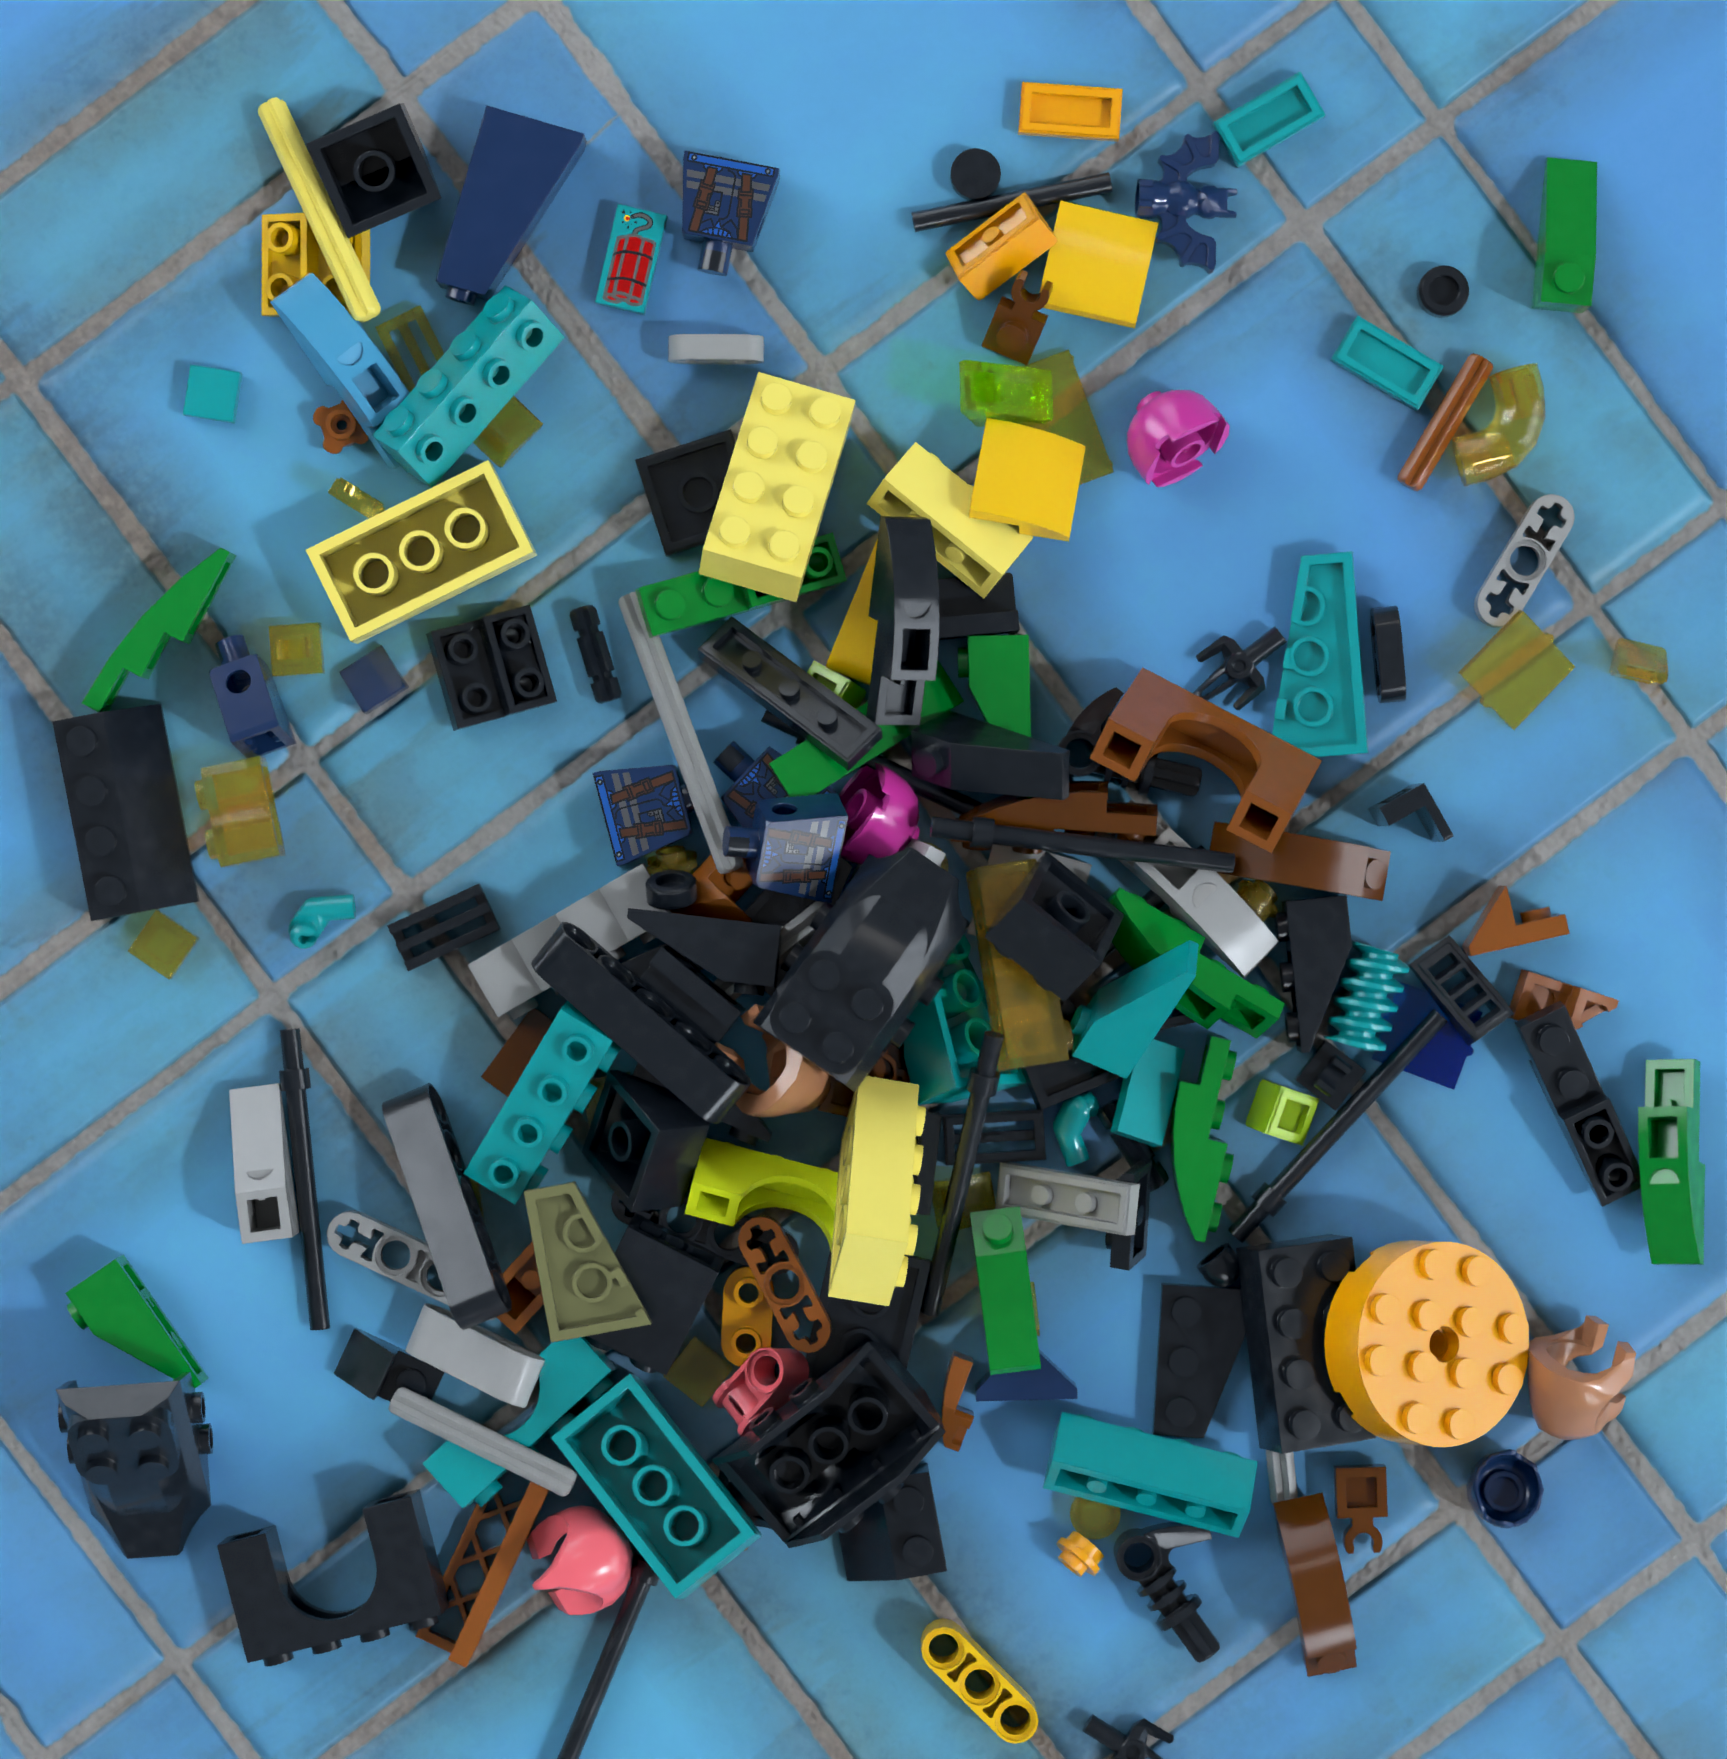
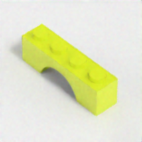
(741, 1180)

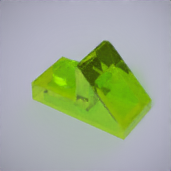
(1005, 392)

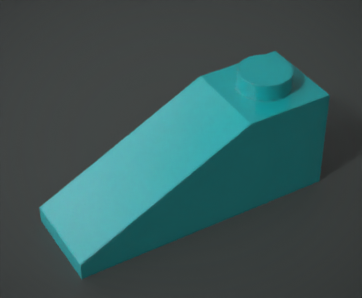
(1131, 1011)

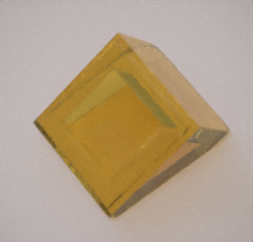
(508, 432)
(1639, 662)
(979, 1197)

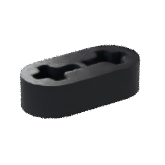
(1388, 654)

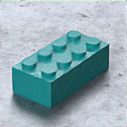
(656, 1486)

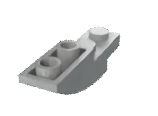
(1206, 906)

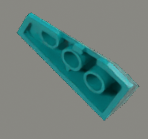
(951, 1034)

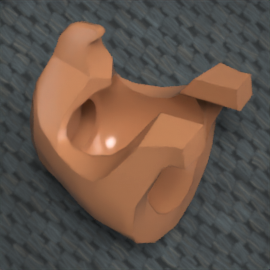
(793, 1080)
(1570, 1401)

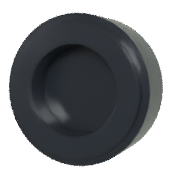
(975, 174)
(1442, 291)
(671, 889)

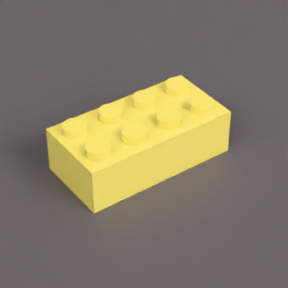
(776, 487)
(421, 552)
(877, 1192)

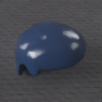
(1505, 1489)

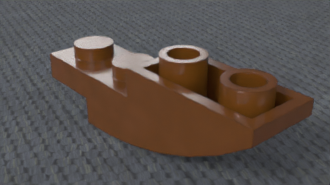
(1080, 813)

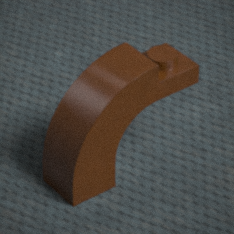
(1308, 863)
(1316, 1584)

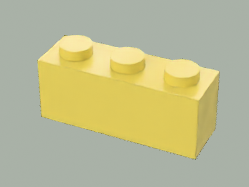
(968, 547)

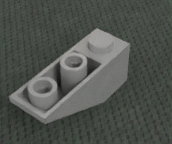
(262, 1165)

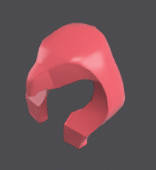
(591, 1563)

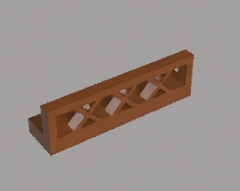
(495, 1576)

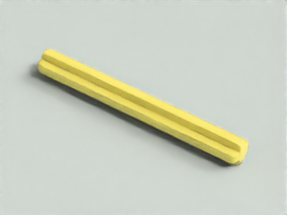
(319, 210)

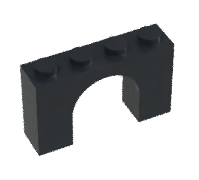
(279, 1620)

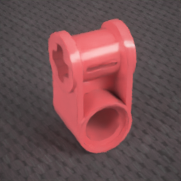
(755, 1387)

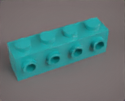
(468, 386)
(540, 1105)
(1150, 1474)

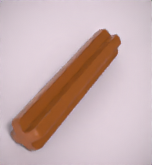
(1445, 422)

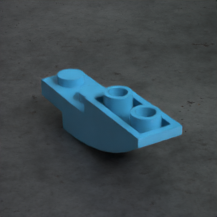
(342, 354)

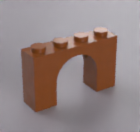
(1168, 718)

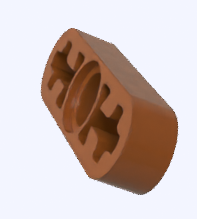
(812, 1312)

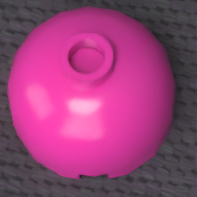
(1172, 433)
(880, 814)

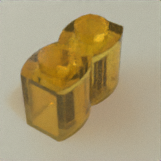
(240, 811)

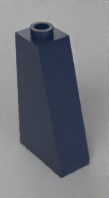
(505, 194)

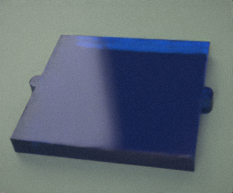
(1443, 1055)

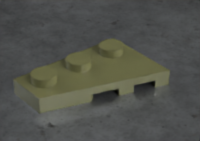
(577, 1268)

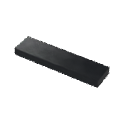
(790, 693)

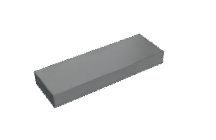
(1069, 1198)

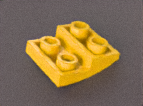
(293, 252)
(1099, 264)
(1027, 479)

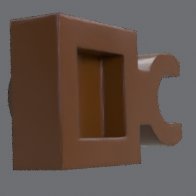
(1017, 322)
(1360, 1496)

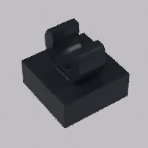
(1330, 1075)

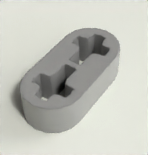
(716, 349)

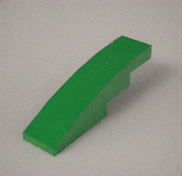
(174, 615)
(809, 770)

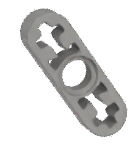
(1532, 522)

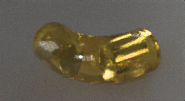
(1511, 432)

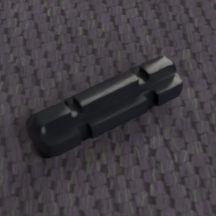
(595, 654)
(1133, 1150)

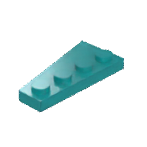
(1322, 673)

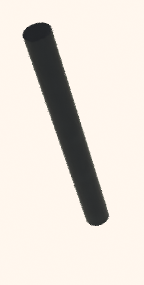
(989, 206)

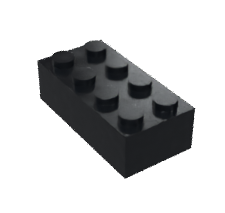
(1285, 1316)

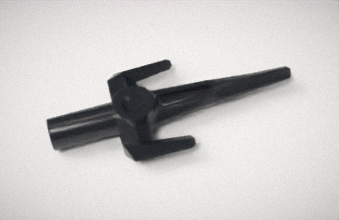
(1240, 665)
(1132, 1744)

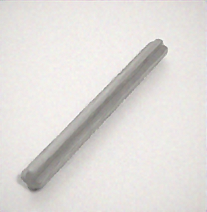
(680, 733)

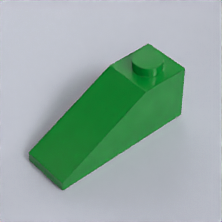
(1566, 237)
(999, 679)
(1005, 1290)
(128, 1317)

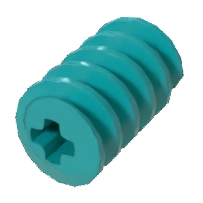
(1367, 998)

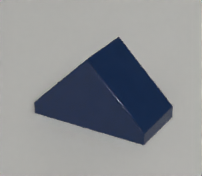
(1037, 1384)

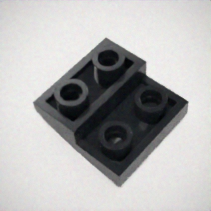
(491, 667)

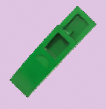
(702, 599)
(1214, 991)
(1195, 1157)
(1670, 1164)

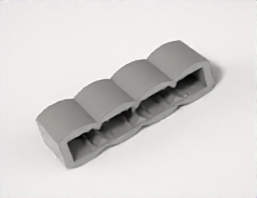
(507, 971)

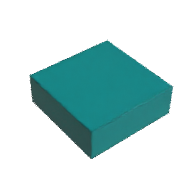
(212, 394)

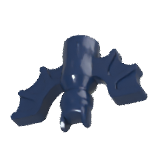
(1176, 200)

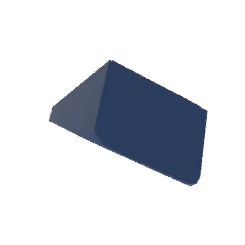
(373, 680)

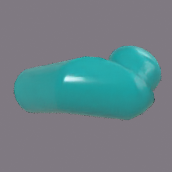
(315, 915)
(1071, 1122)

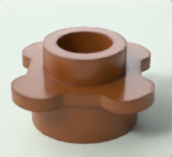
(334, 438)

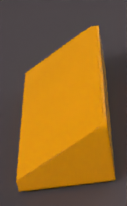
(1001, 247)

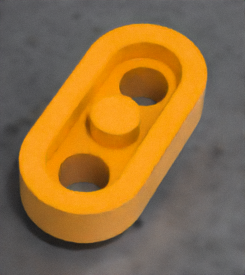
(744, 1317)

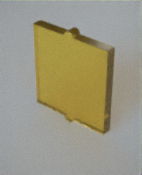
(1516, 669)

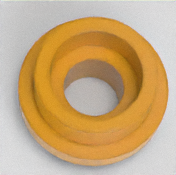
(1079, 1554)

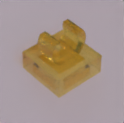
(296, 649)

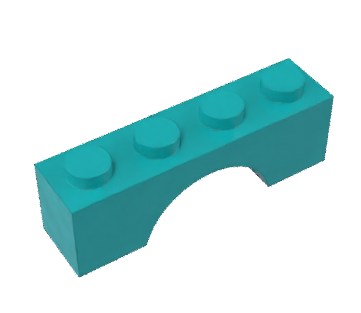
(569, 1375)

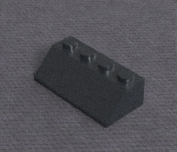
(125, 811)

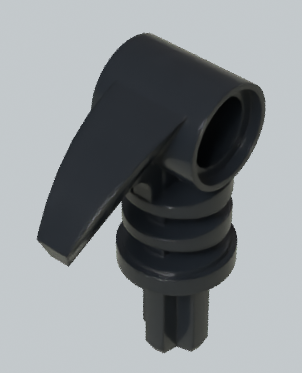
(1157, 772)
(1165, 1593)

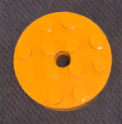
(1427, 1343)

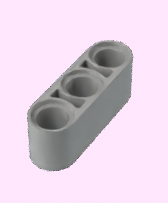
(475, 1356)

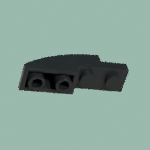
(907, 617)
(1579, 1103)

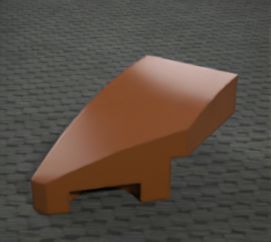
(1538, 992)
(954, 1417)

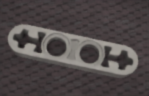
(412, 1275)

